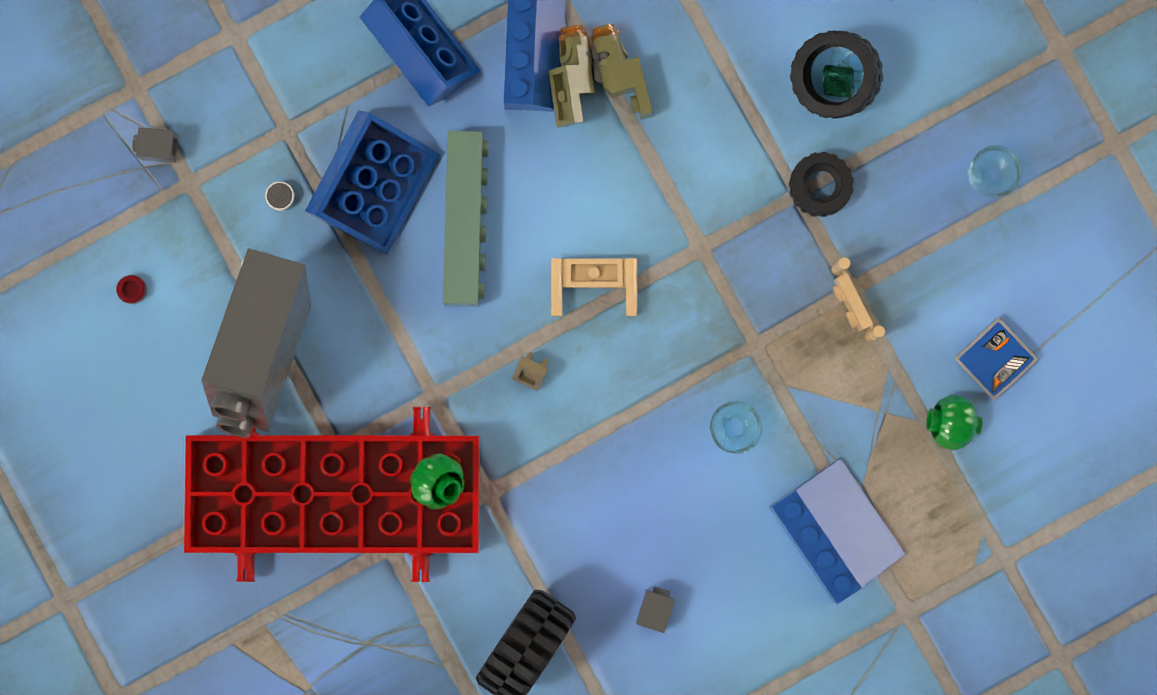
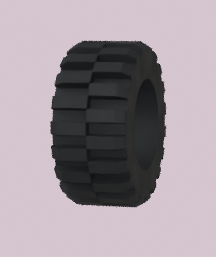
(526, 646)

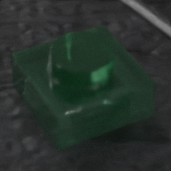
(838, 81)

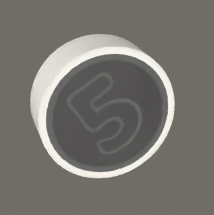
(280, 196)

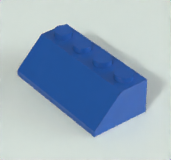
(420, 47)
(532, 52)

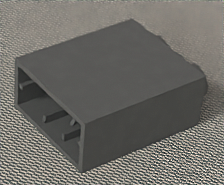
(256, 343)

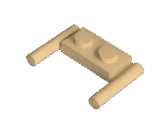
(593, 274)
(856, 312)

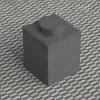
(155, 145)
(655, 609)

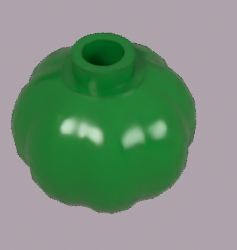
(953, 422)
(437, 481)

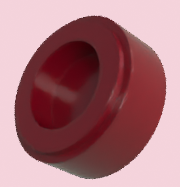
(131, 289)

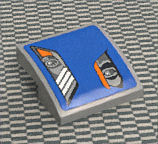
(996, 358)

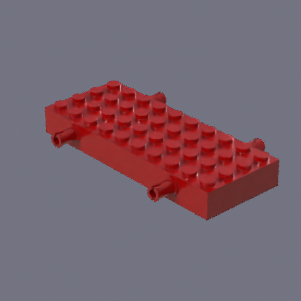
(326, 496)

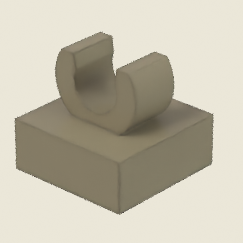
(530, 372)

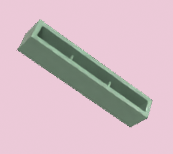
(463, 218)

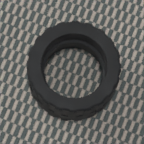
(802, 67)

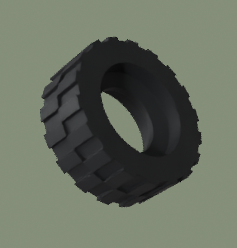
(830, 164)

